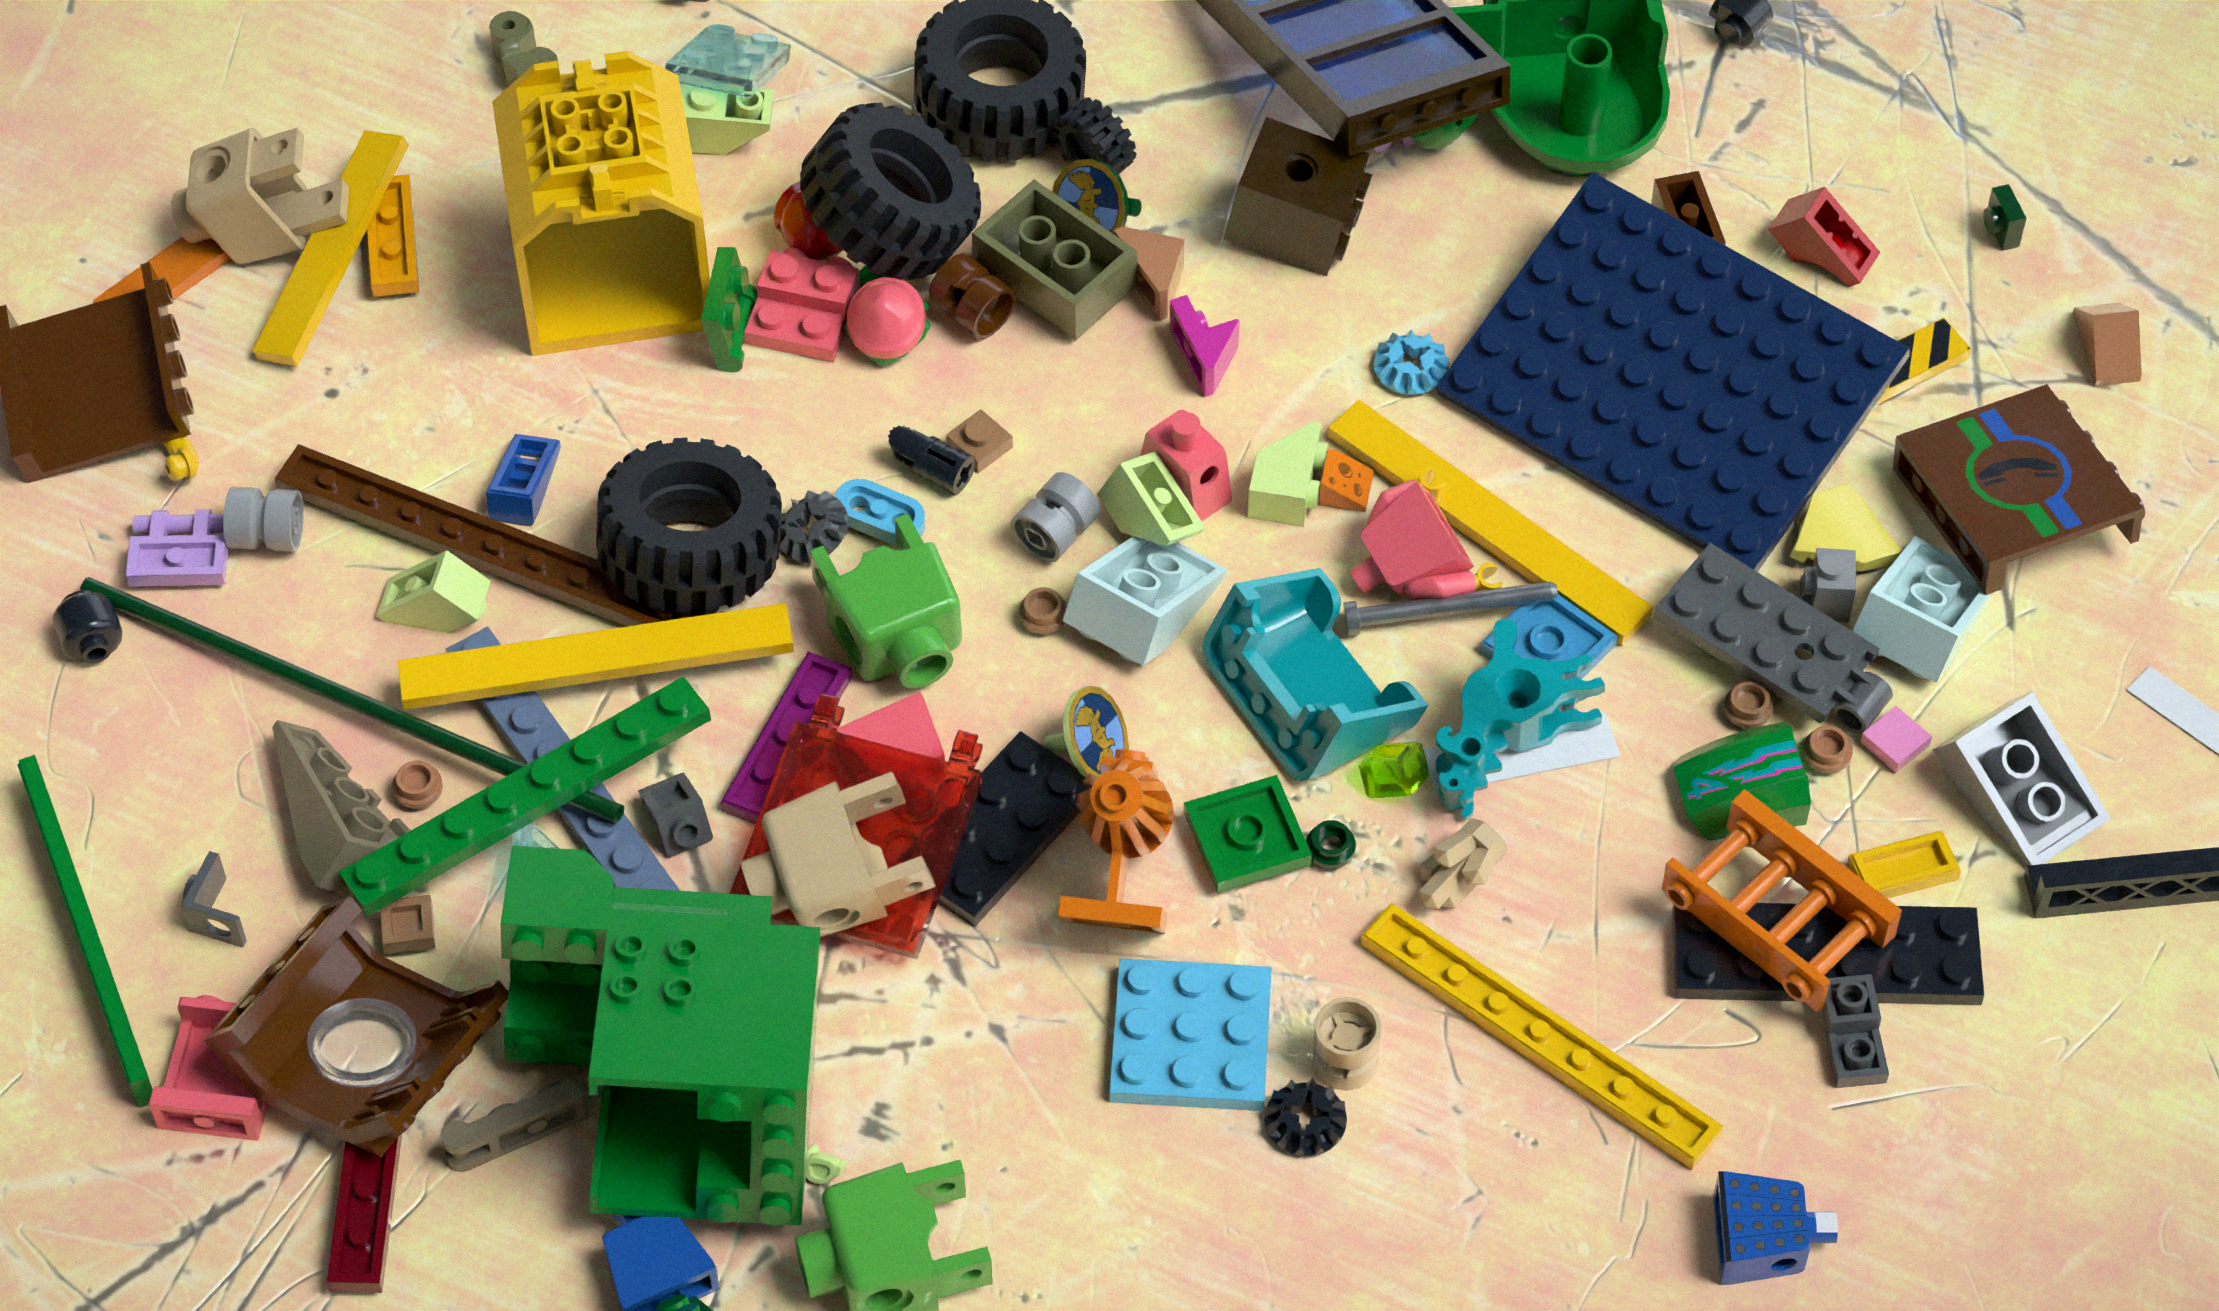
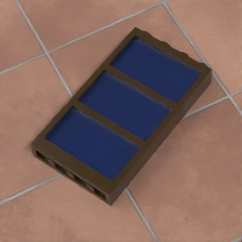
(1370, 65)

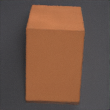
(1158, 266)
(2110, 342)

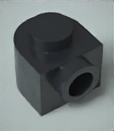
(1741, 20)

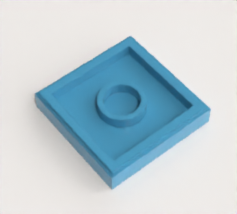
(1556, 633)

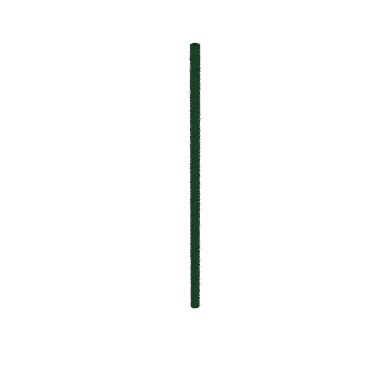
(334, 692)

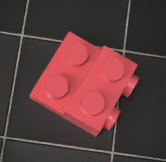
(802, 304)

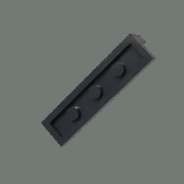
(2123, 882)

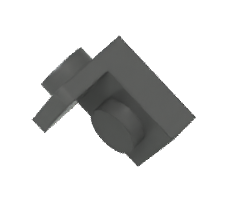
(677, 814)

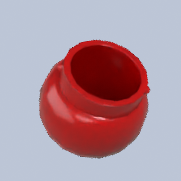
(797, 226)

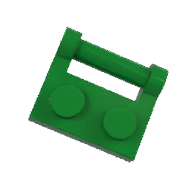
(728, 309)

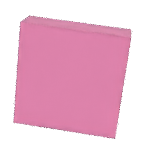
(1896, 739)

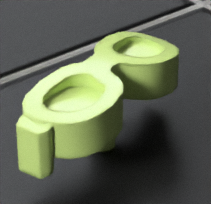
(822, 1166)

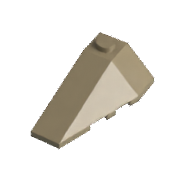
(329, 812)

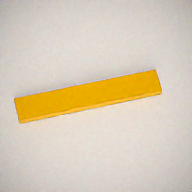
(330, 252)

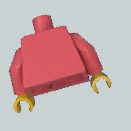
(1416, 545)

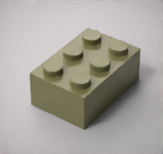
(1056, 259)

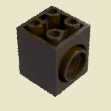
(1298, 197)

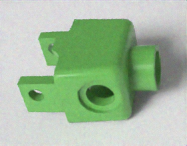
(893, 609)
(880, 1238)

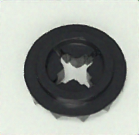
(1320, 1133)

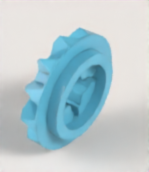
(1406, 377)

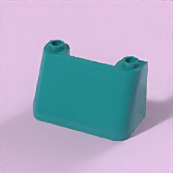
(1297, 677)

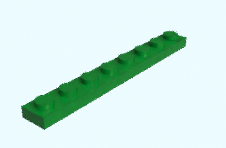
(524, 796)

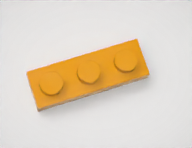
(394, 242)

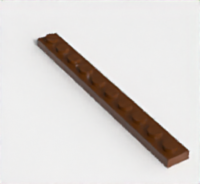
(464, 534)

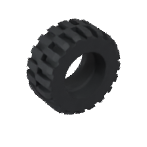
(998, 33)
(890, 191)
(688, 567)

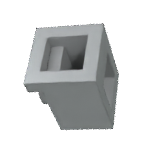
(1831, 583)

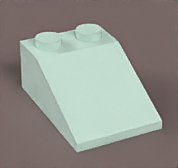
(1141, 596)
(1922, 610)

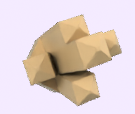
(1460, 864)

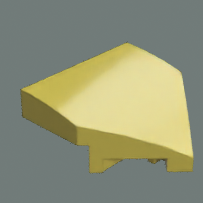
(1844, 521)

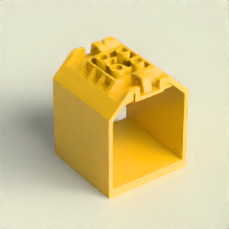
(602, 203)

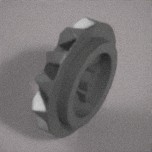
(827, 532)

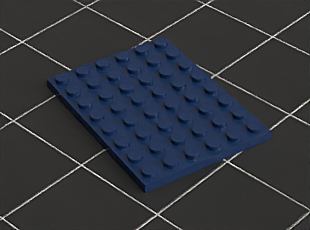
(1673, 372)

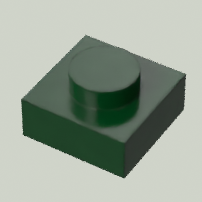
(2004, 217)

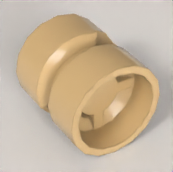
(1346, 1043)

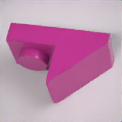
(1204, 347)

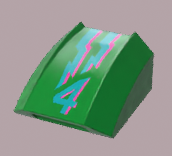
(1755, 760)

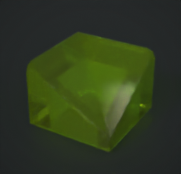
(1394, 770)

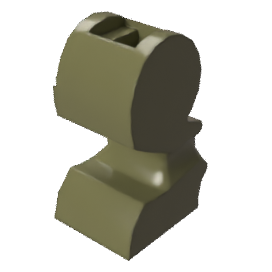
(516, 46)

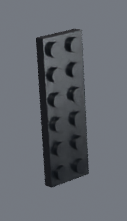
(1927, 961)

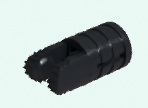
(932, 458)

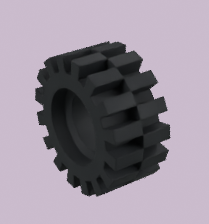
(1093, 133)

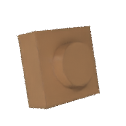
(981, 438)
(408, 925)

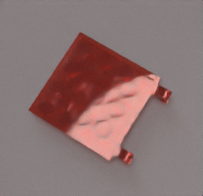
(928, 825)

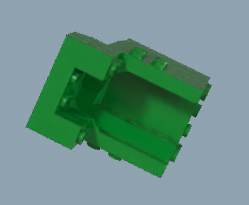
(687, 1021)

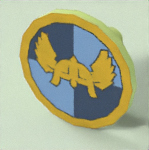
(1091, 730)

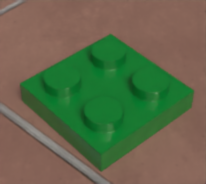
(1247, 833)

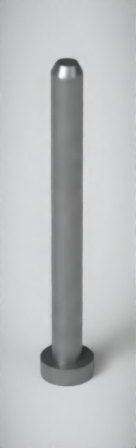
(1454, 604)

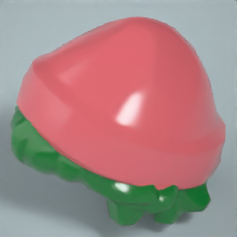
(886, 320)

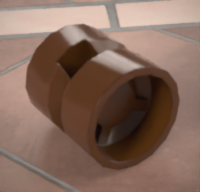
(972, 296)

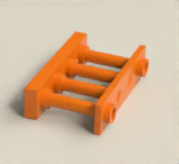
(1793, 856)

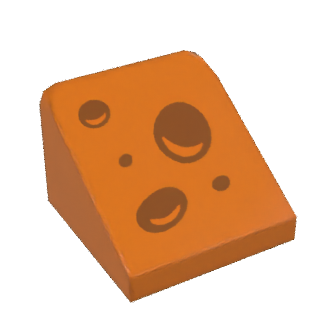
(1345, 482)

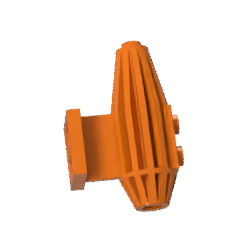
(1127, 817)

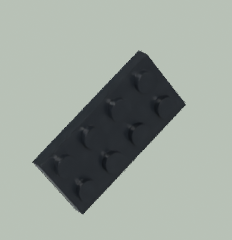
(1016, 816)

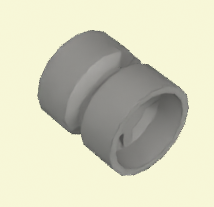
(1055, 517)
(255, 519)

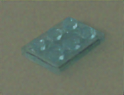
(729, 60)

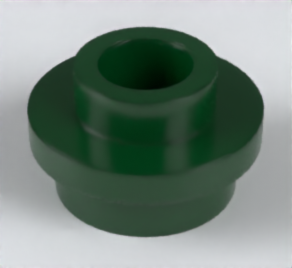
(1332, 833)

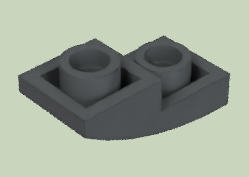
(1853, 1032)

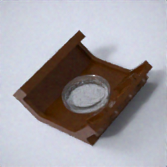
(350, 1033)

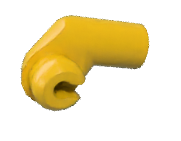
(182, 460)

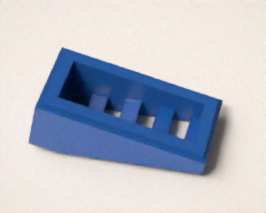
(522, 482)

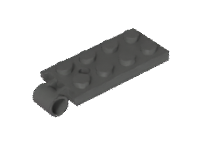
(1759, 628)

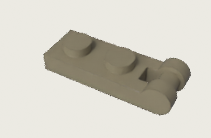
(513, 1125)

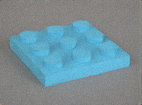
(1191, 1034)

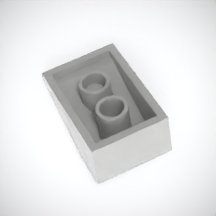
(2023, 780)

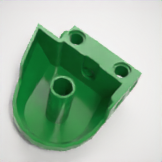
(1581, 78)

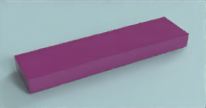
(753, 780)

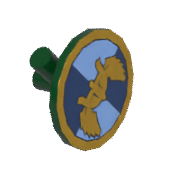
(1096, 192)

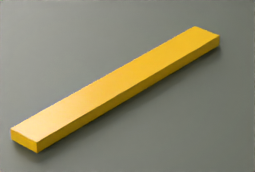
(1492, 521)
(595, 656)
(1542, 1036)

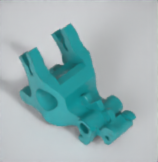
(1512, 707)

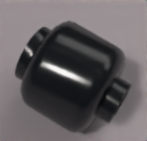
(87, 626)

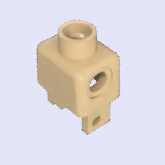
(252, 200)
(825, 866)

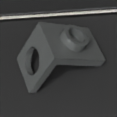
(199, 898)

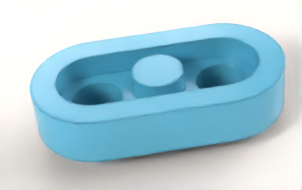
(881, 508)

